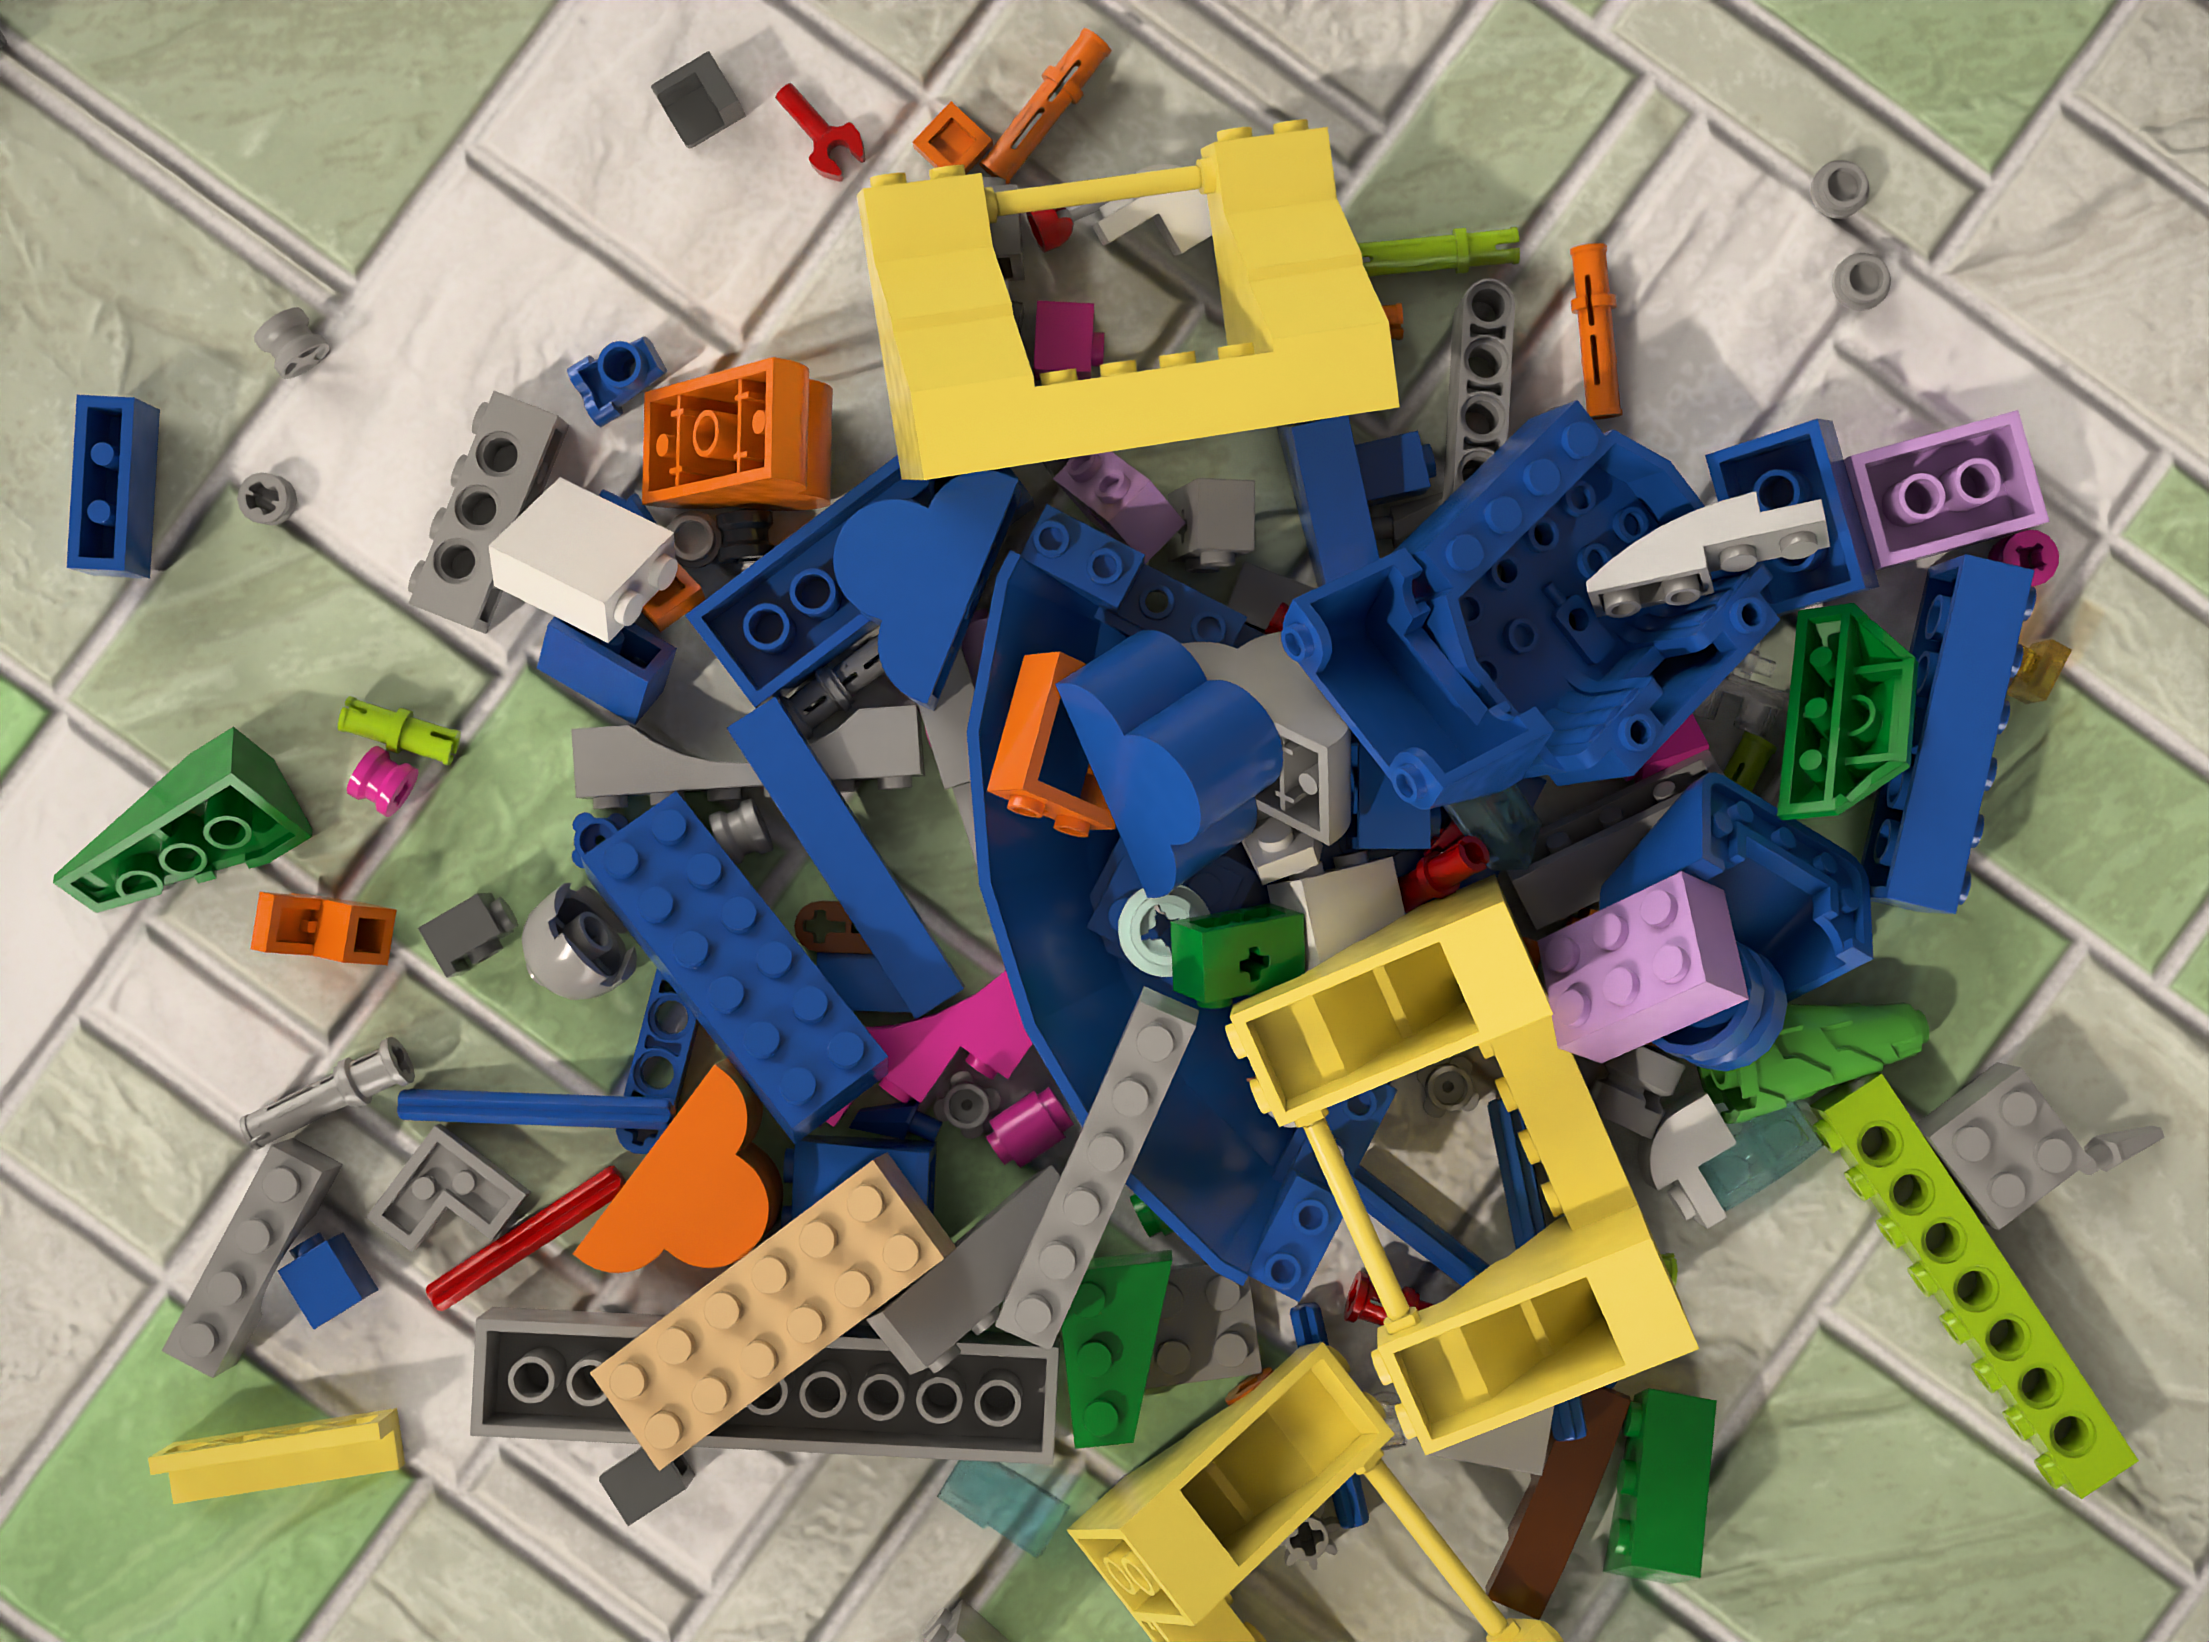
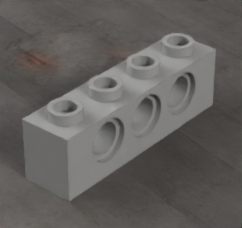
(496, 425)

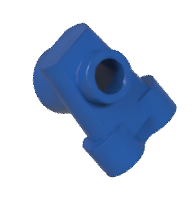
(607, 380)

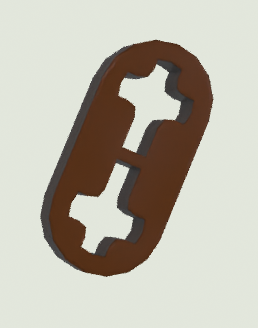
(835, 941)

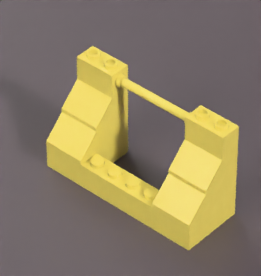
(1292, 290)
(1577, 1298)
(1242, 1482)

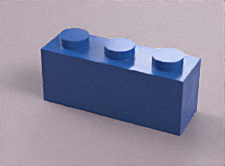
(113, 486)

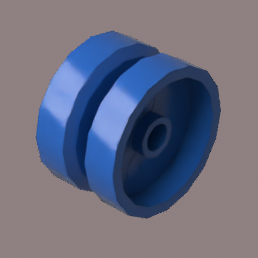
(1740, 1032)

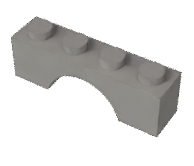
(232, 1287)

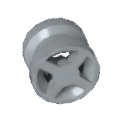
(291, 343)
(741, 831)

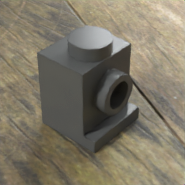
(469, 932)

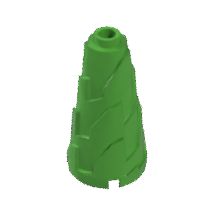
(1817, 1051)

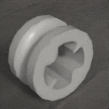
(249, 491)

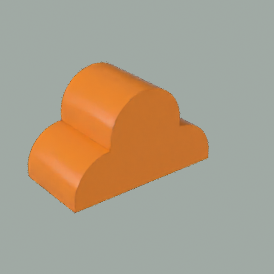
(740, 440)
(698, 1189)

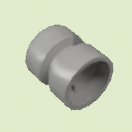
(1635, 1089)

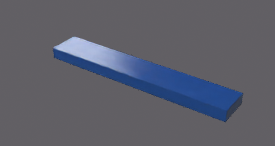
(846, 857)

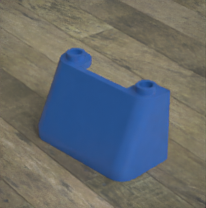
(1401, 693)
(1782, 882)

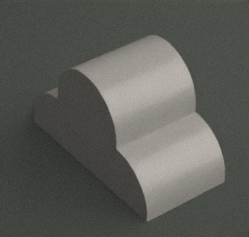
(1315, 740)

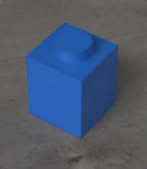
(1395, 468)
(326, 1278)

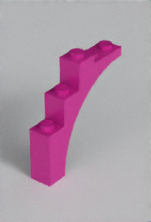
(923, 1047)

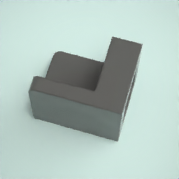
(698, 100)
(639, 1487)

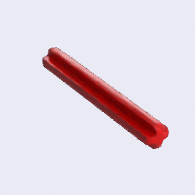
(525, 1239)

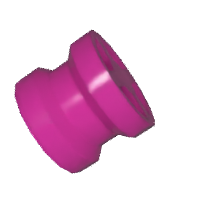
(2043, 549)
(382, 781)

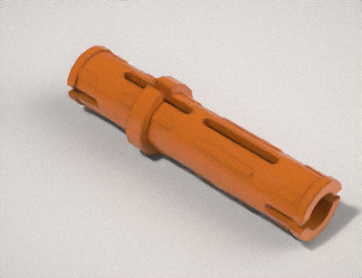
(1087, 55)
(1596, 332)

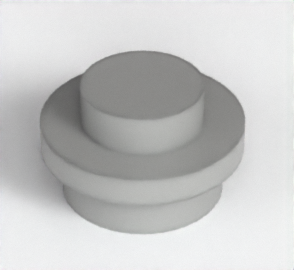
(1839, 189)
(1861, 281)
(695, 539)

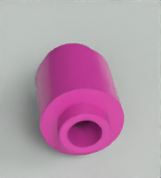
(1029, 1127)

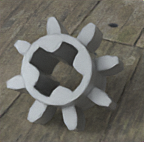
(1315, 1547)

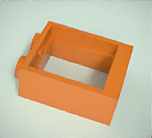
(1025, 745)

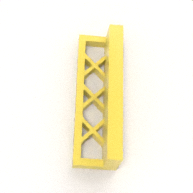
(281, 1456)

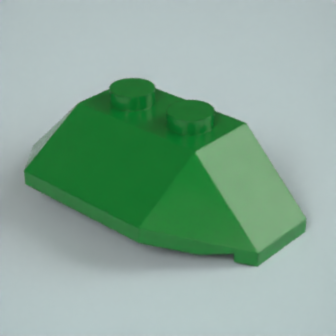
(1845, 712)

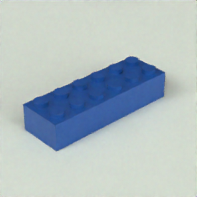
(787, 607)
(1965, 657)
(736, 966)

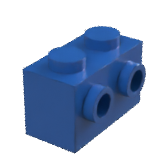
(617, 675)

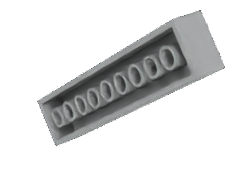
(846, 1399)

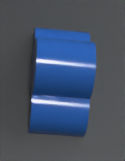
(925, 573)
(1171, 754)

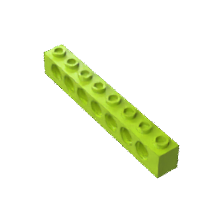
(2094, 1446)

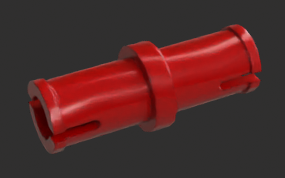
(1441, 872)

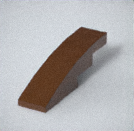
(1556, 1508)

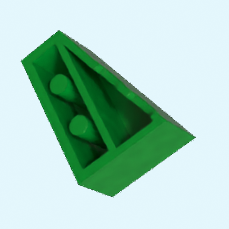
(1112, 1343)
(1662, 1488)

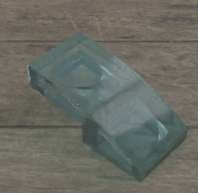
(1763, 1154)
(1006, 1502)

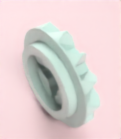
(1138, 918)

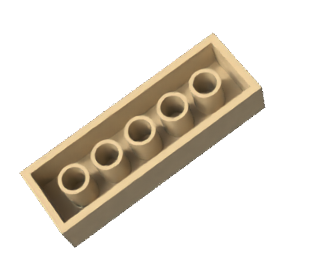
(773, 1310)

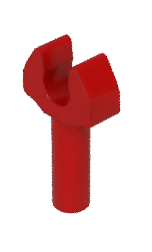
(823, 135)

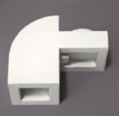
(1179, 216)
(1684, 1141)

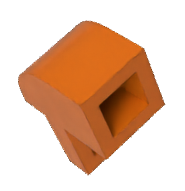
(323, 928)

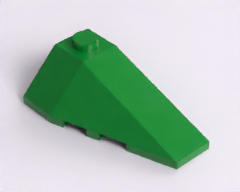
(203, 816)

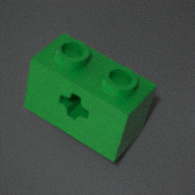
(1236, 953)

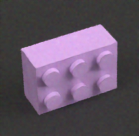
(1946, 490)
(1642, 968)

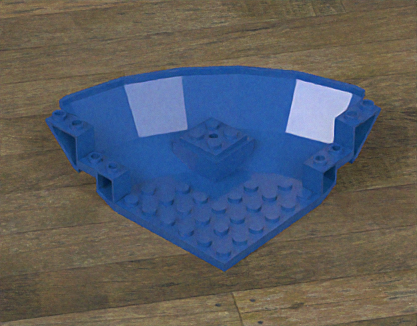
(1212, 1161)

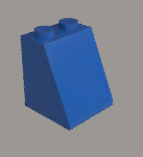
(825, 1162)

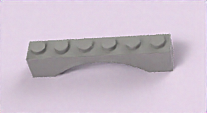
(629, 762)
(1097, 1168)

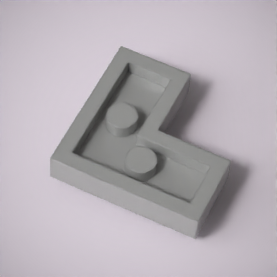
(444, 1176)

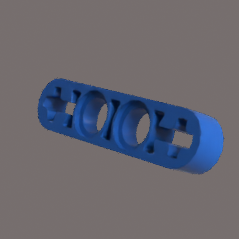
(657, 1042)

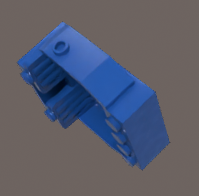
(1612, 682)

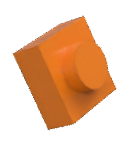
(952, 140)
(674, 601)

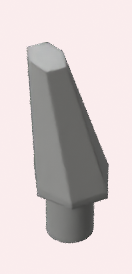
(1405, 518)
(2116, 1147)

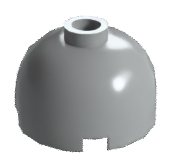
(575, 945)

